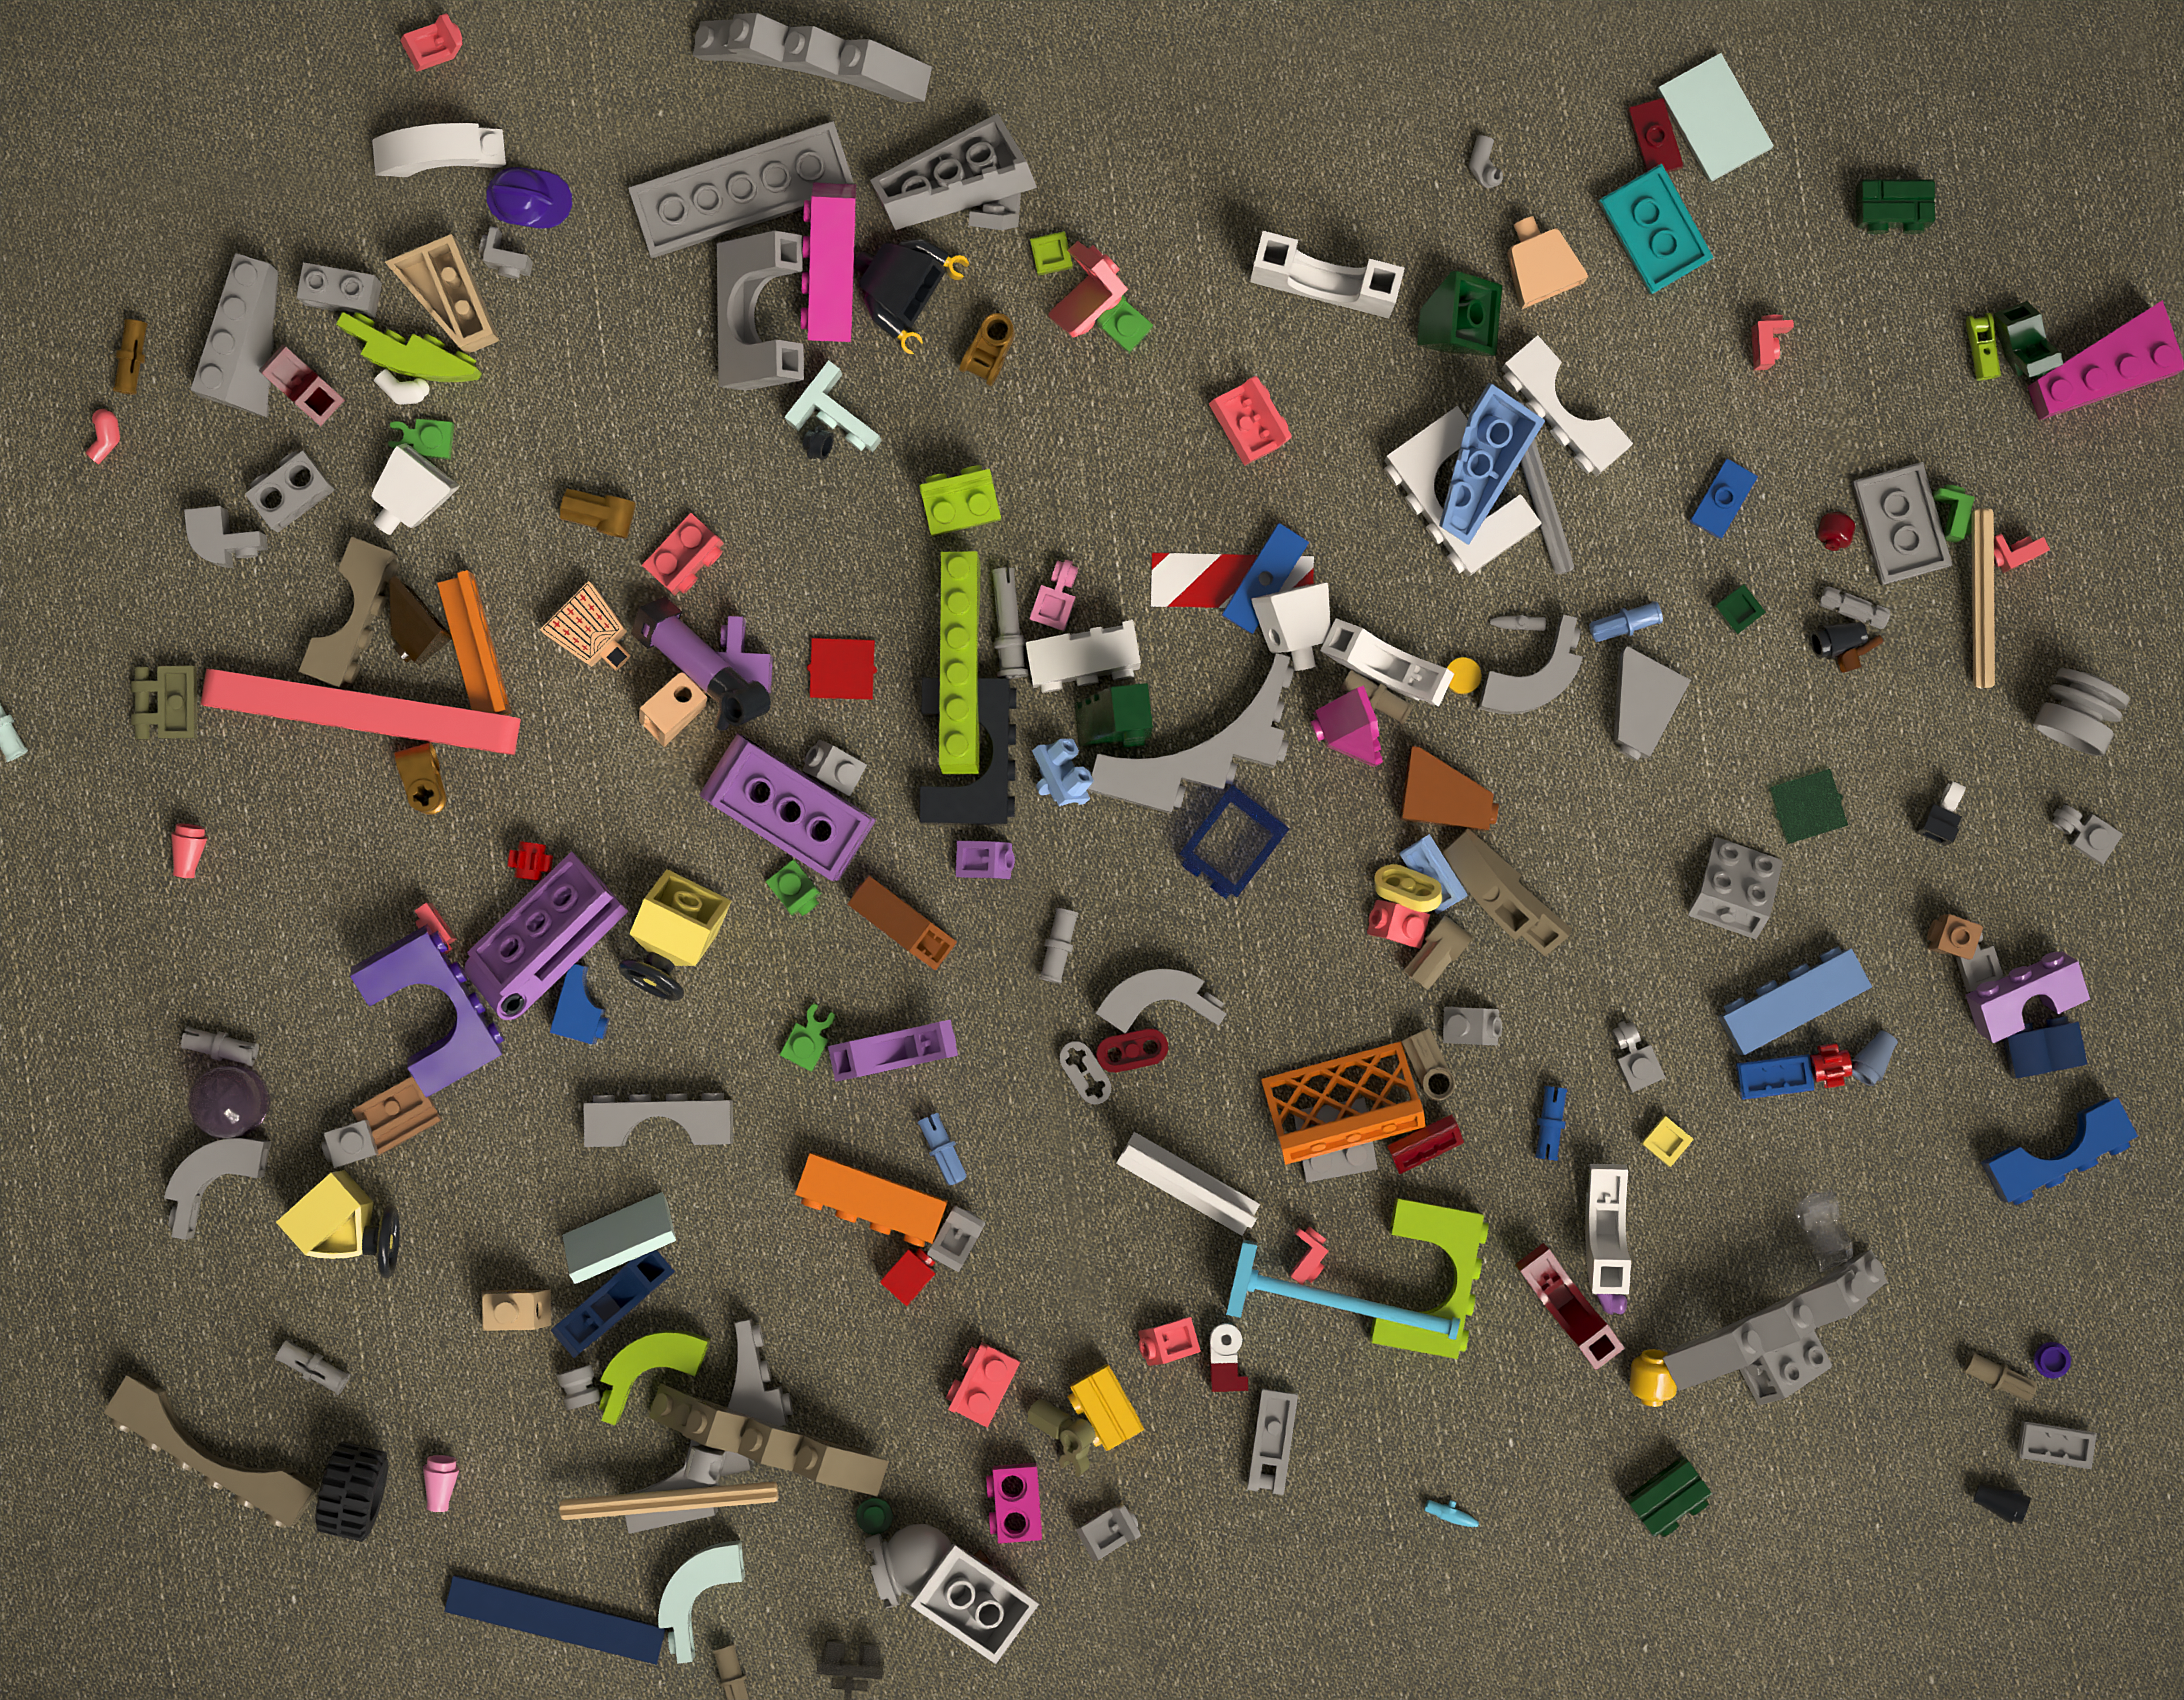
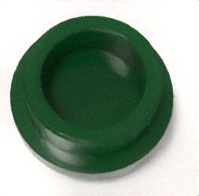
(874, 1516)

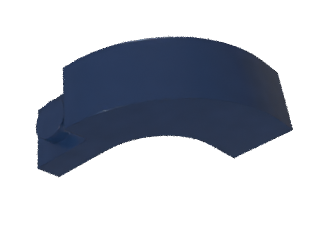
(612, 1302)

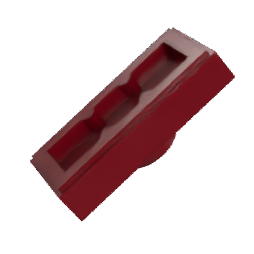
(1655, 135)
(1425, 1144)

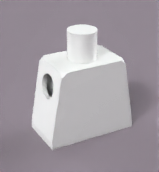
(409, 489)
(1295, 621)

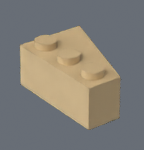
(447, 290)

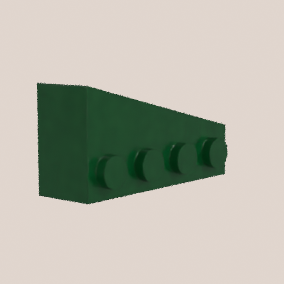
(1115, 716)

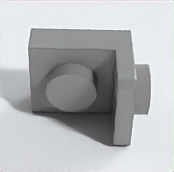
(997, 214)

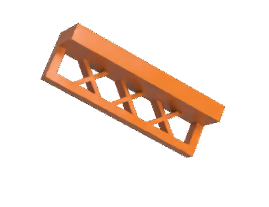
(474, 644)

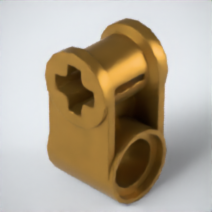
(987, 350)
(421, 772)

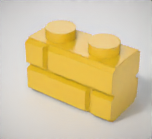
(1106, 1407)

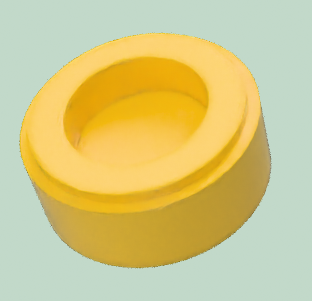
(1466, 675)

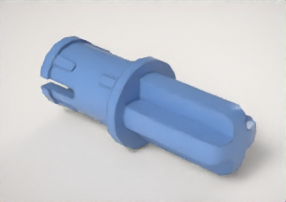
(1626, 622)
(942, 1149)

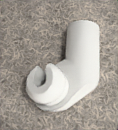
(402, 392)

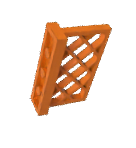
(1356, 1128)

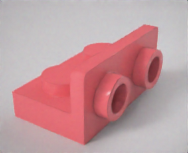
(683, 555)
(983, 1383)

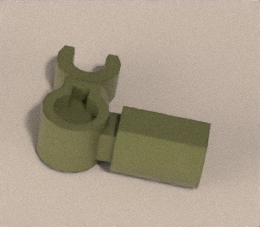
(1074, 1435)

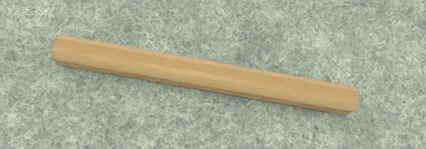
(668, 1500)

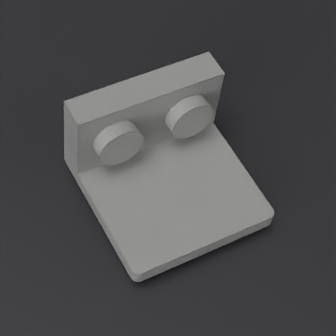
(1737, 888)
(1786, 1369)

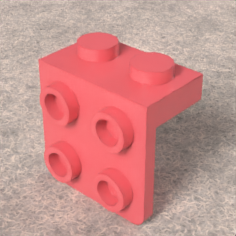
(1093, 296)

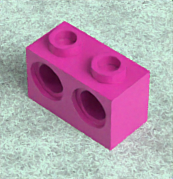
(1025, 1502)

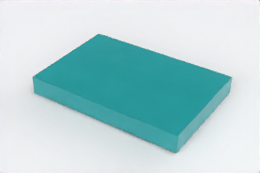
(1655, 229)

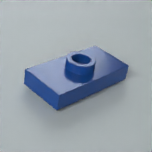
(1723, 499)
(1775, 1076)

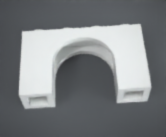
(1362, 289)
(1415, 469)

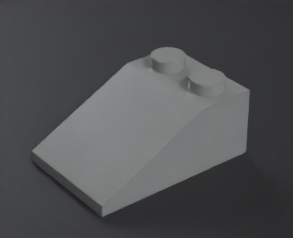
(974, 1603)

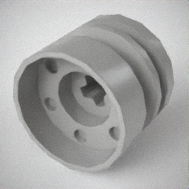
(2083, 706)

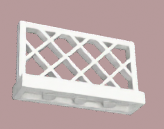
(1188, 1184)

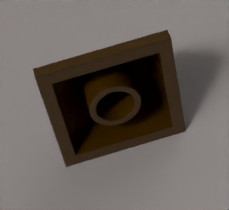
(414, 625)

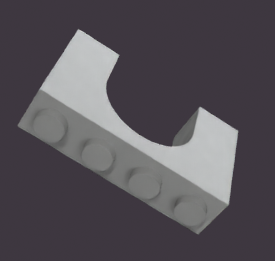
(742, 272)

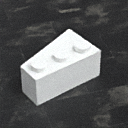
(1083, 657)

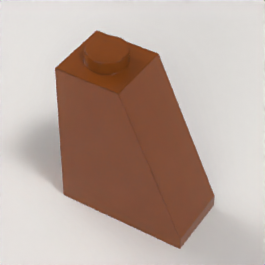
(1444, 796)
(901, 922)

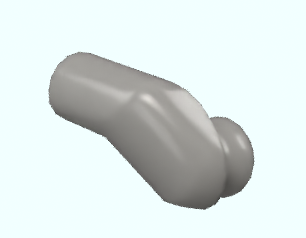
(1480, 164)

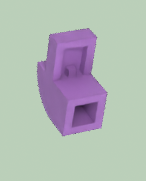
(749, 665)

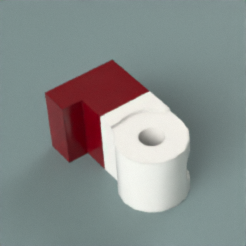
(1224, 1344)

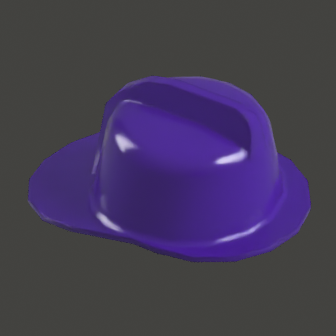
(529, 198)

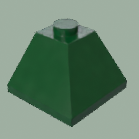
(1462, 316)

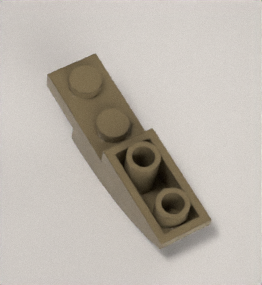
(1501, 895)

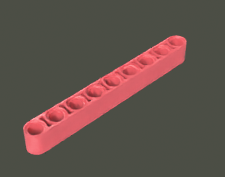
(360, 711)

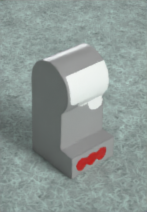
(704, 1463)

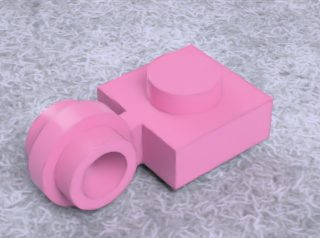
(1052, 605)

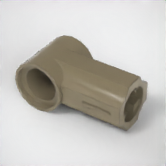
(1441, 947)
(1428, 1061)

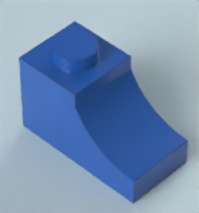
(576, 1012)

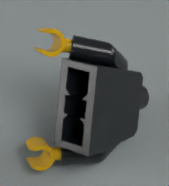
(902, 282)

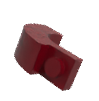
(1569, 1307)

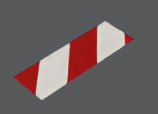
(1211, 578)

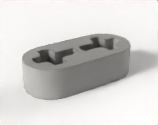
(1093, 1068)

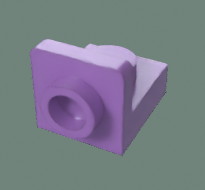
(984, 859)

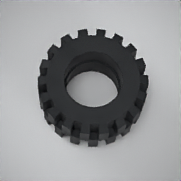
(351, 1491)

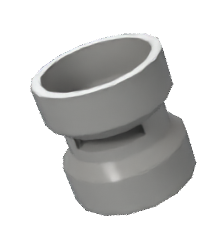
(578, 1387)

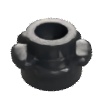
(818, 443)

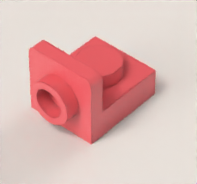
(1764, 346)
(2022, 552)
(429, 915)
(1168, 1342)

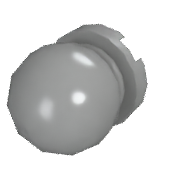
(905, 1560)

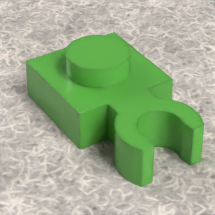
(428, 438)
(805, 1043)

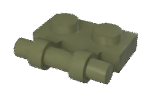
(176, 702)

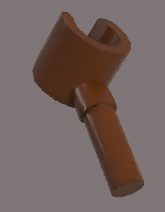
(1850, 659)

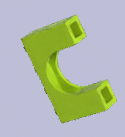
(1459, 1236)

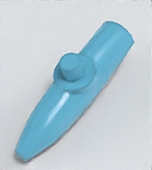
(1450, 1513)

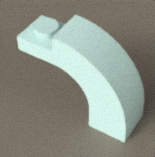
(706, 1568)

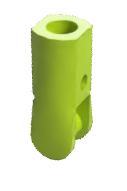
(1984, 352)

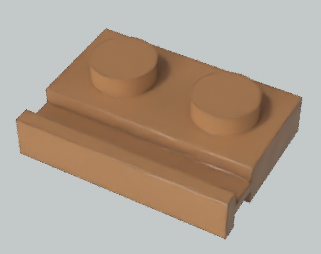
(398, 1114)

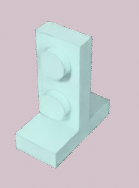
(830, 412)

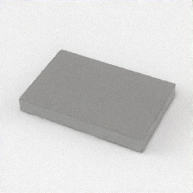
(1901, 523)

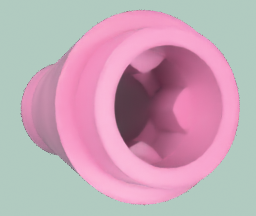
(439, 1479)

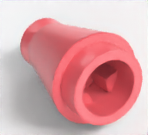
(187, 848)

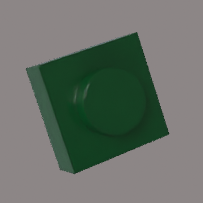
(1739, 609)

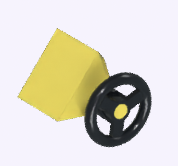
(676, 930)
(336, 1224)

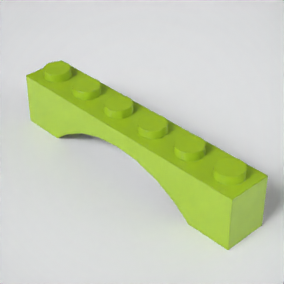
(959, 663)

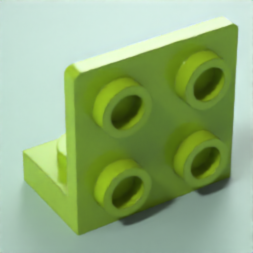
(960, 500)

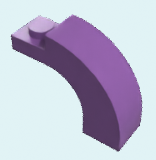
(893, 1050)

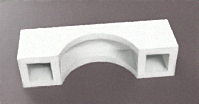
(1594, 442)

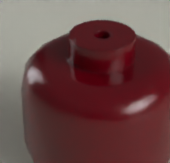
(1836, 531)

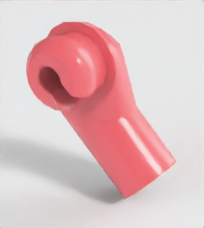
(107, 435)

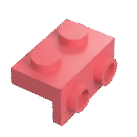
(1251, 420)

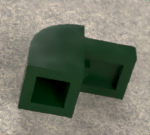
(2025, 341)

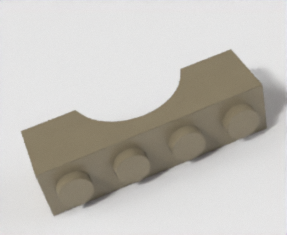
(335, 656)

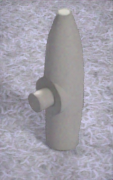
(1520, 622)

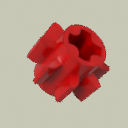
(530, 861)
(1831, 1065)

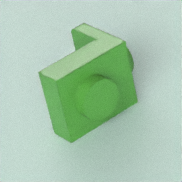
(1959, 518)

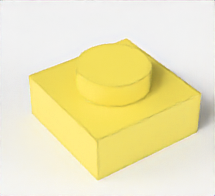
(1667, 1141)

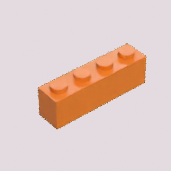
(872, 1198)

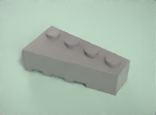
(955, 175)

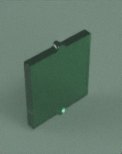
(1808, 806)

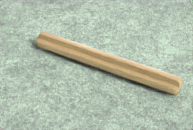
(1983, 598)

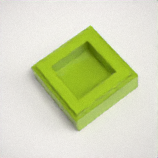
(1051, 253)

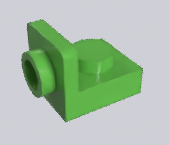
(1124, 325)
(794, 889)

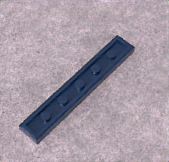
(555, 1619)

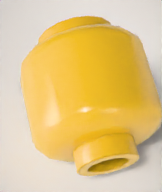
(1651, 1378)

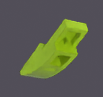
(417, 359)

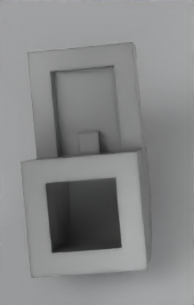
(211, 538)

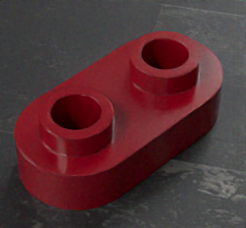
(1132, 1050)

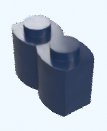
(2045, 1048)

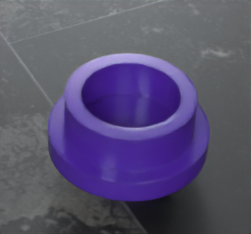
(2052, 1360)

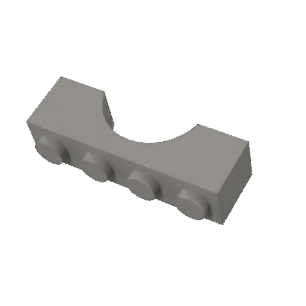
(611, 1122)

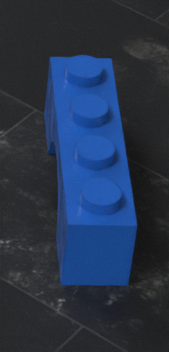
(2100, 1130)

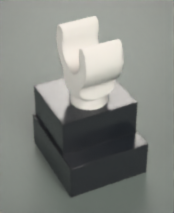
(1939, 821)

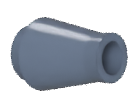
(1874, 1058)

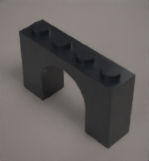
(987, 798)

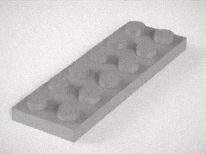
(738, 189)

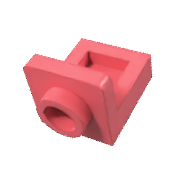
(433, 43)
(1398, 923)
(1309, 1265)

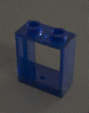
(1254, 812)

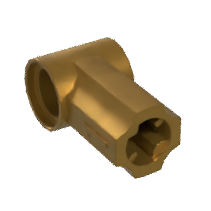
(607, 514)

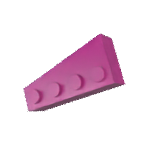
(831, 262)
(2120, 362)

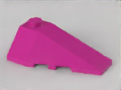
(1350, 727)

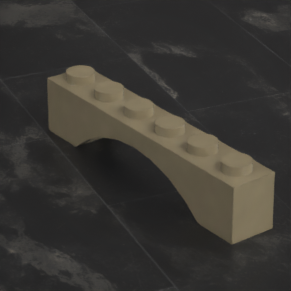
(148, 1412)

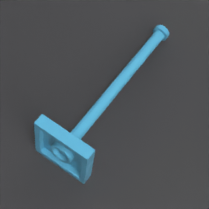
(1248, 1280)

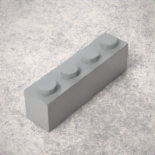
(240, 339)

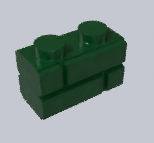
(1895, 205)
(1669, 1497)

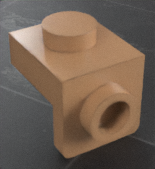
(1954, 936)

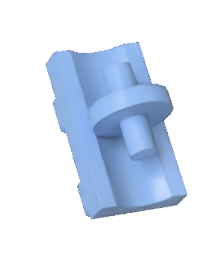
(1059, 774)

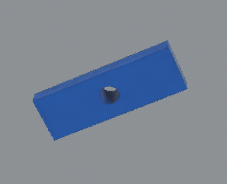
(1277, 560)

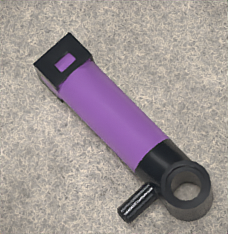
(738, 699)

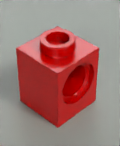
(909, 1275)

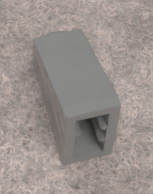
(1644, 702)

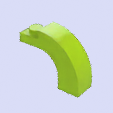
(659, 1349)

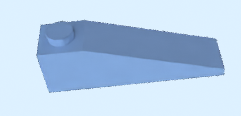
(1490, 451)

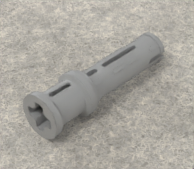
(1009, 640)

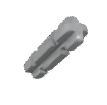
(1854, 607)

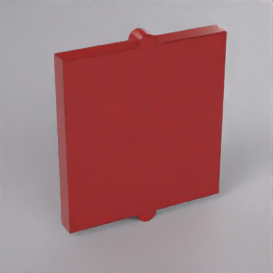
(842, 669)

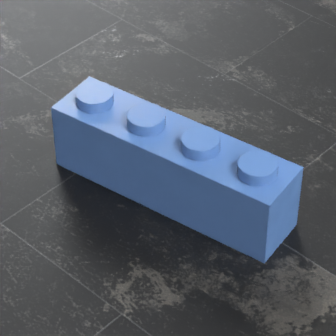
(1794, 1001)

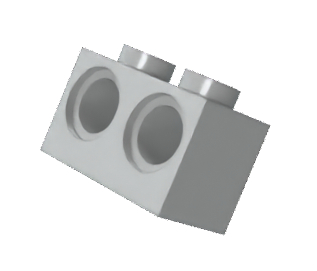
(339, 290)
(294, 499)

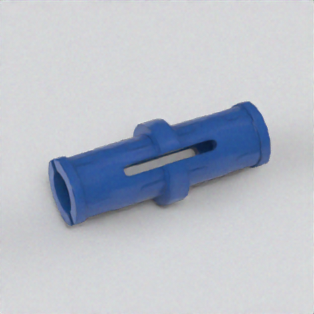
(1551, 1123)

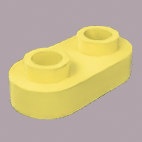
(1408, 888)

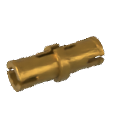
(130, 356)

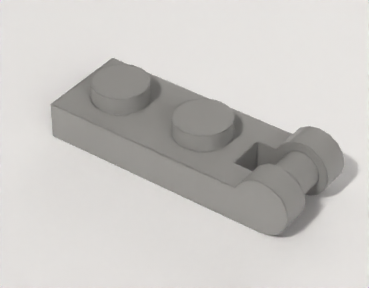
(1272, 1440)

